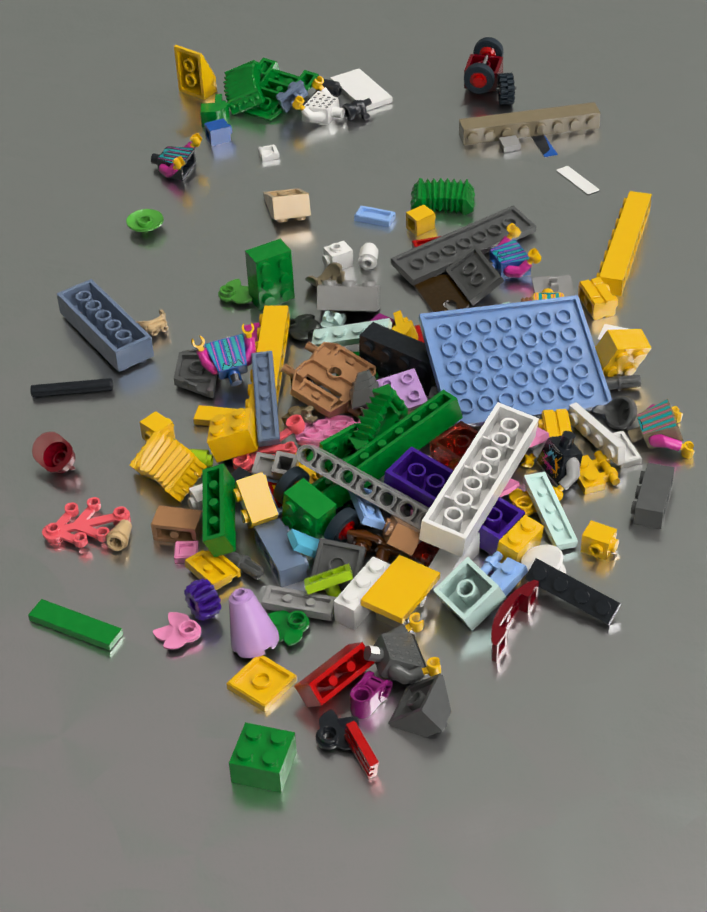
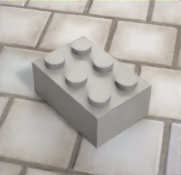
(348, 296)

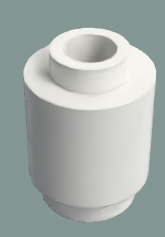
(368, 256)

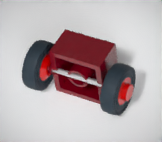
(484, 66)

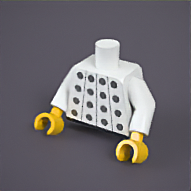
(321, 106)

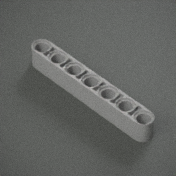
(357, 484)

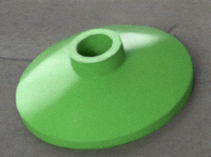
(144, 220)

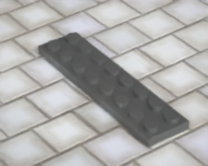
(437, 255)

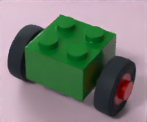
(310, 510)

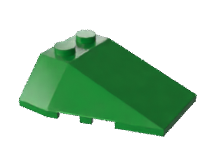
(273, 82)

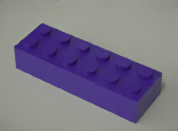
(424, 478)

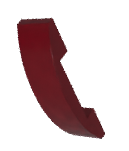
(520, 599)

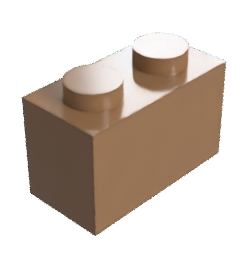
(177, 524)
(401, 534)

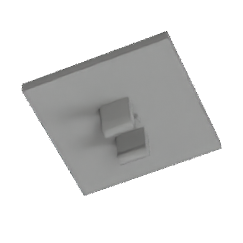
(556, 283)

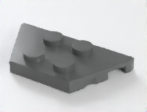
(192, 375)

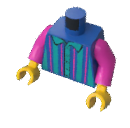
(510, 258)
(228, 356)

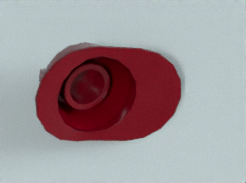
(54, 453)

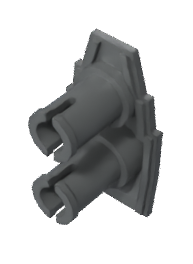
(362, 389)

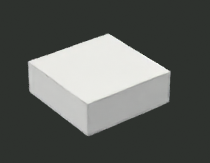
(268, 153)

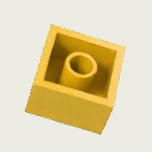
(622, 351)
(233, 434)

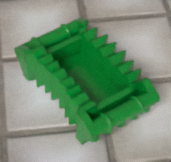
(243, 87)
(443, 195)
(381, 414)

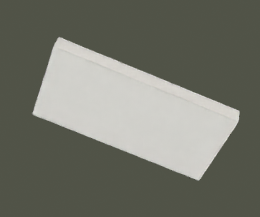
(359, 86)

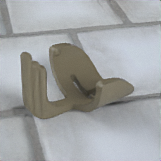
(332, 272)

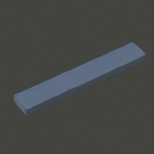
(265, 399)

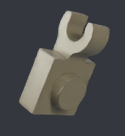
(305, 413)

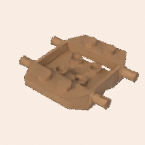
(324, 362)

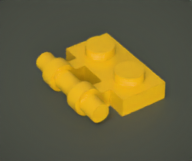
(590, 478)

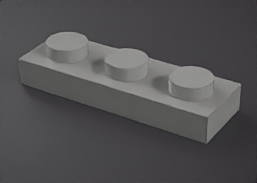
(291, 600)

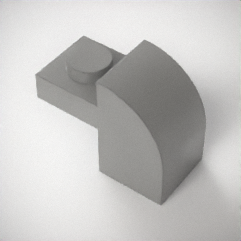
(274, 465)

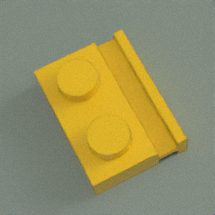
(217, 569)

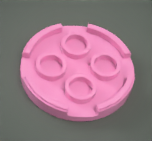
(323, 429)

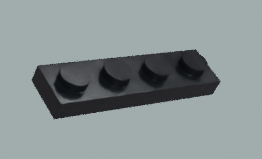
(573, 591)

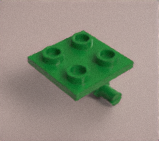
(338, 445)

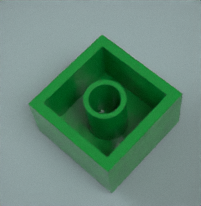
(263, 757)

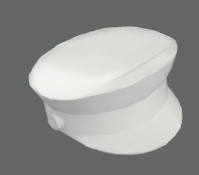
(547, 553)

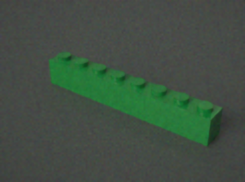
(379, 454)

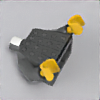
(399, 655)

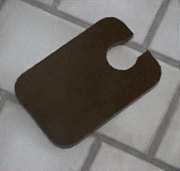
(440, 291)

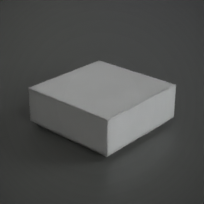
(509, 143)

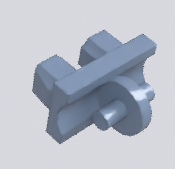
(287, 98)

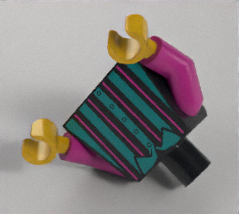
(177, 161)

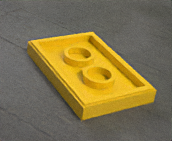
(400, 589)

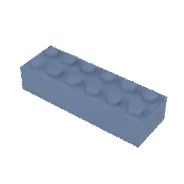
(105, 325)

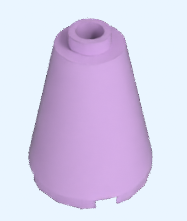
(250, 625)

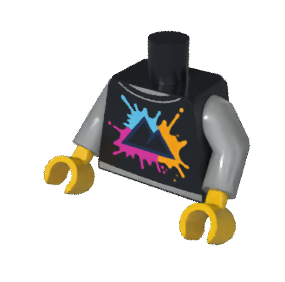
(559, 459)

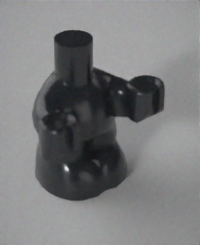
(357, 107)

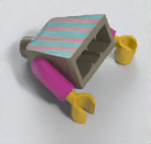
(660, 429)

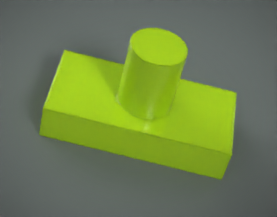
(329, 580)

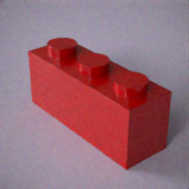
(333, 675)

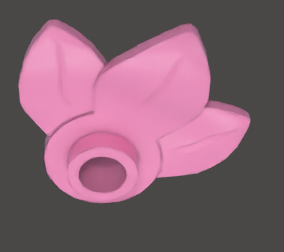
(178, 631)

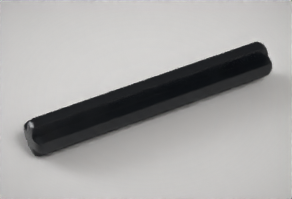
(71, 387)

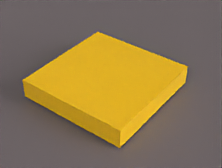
(262, 682)

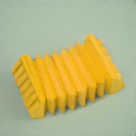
(168, 464)

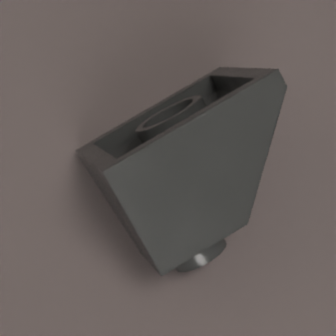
(423, 707)

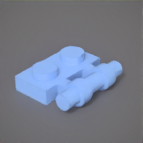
(505, 574)

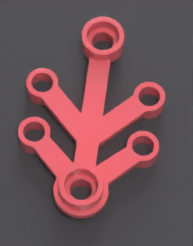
(295, 425)
(83, 524)

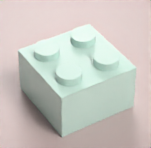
(470, 593)

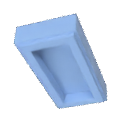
(375, 216)

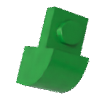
(215, 111)

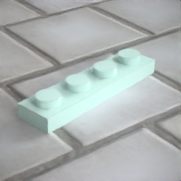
(345, 334)
(550, 510)

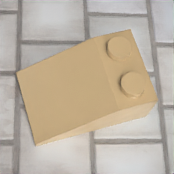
(288, 204)

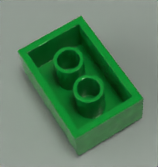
(270, 274)

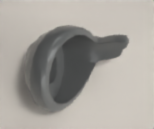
(619, 412)

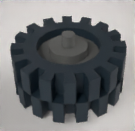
(506, 88)

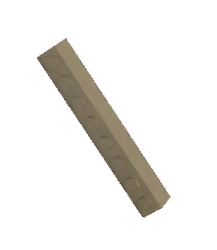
(529, 123)

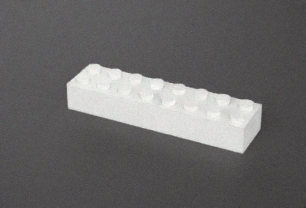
(478, 480)

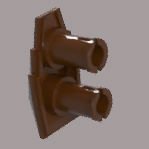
(373, 544)

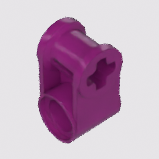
(368, 695)

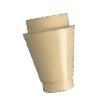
(119, 536)

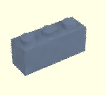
(285, 563)

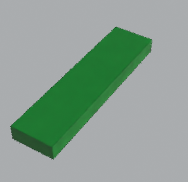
(75, 624)

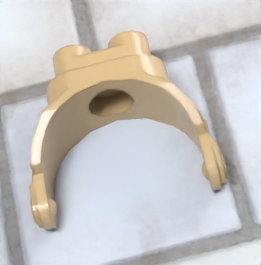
(155, 326)

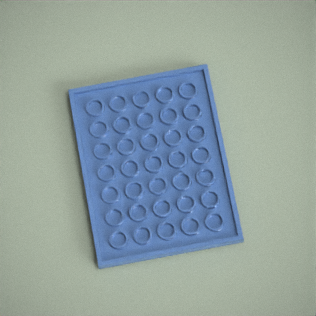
(516, 355)

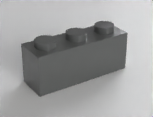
(652, 495)

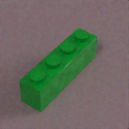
(218, 510)

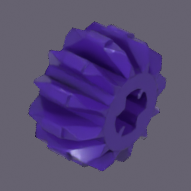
(202, 599)

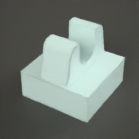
(332, 319)

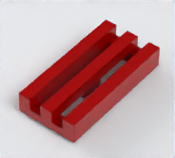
(361, 749)

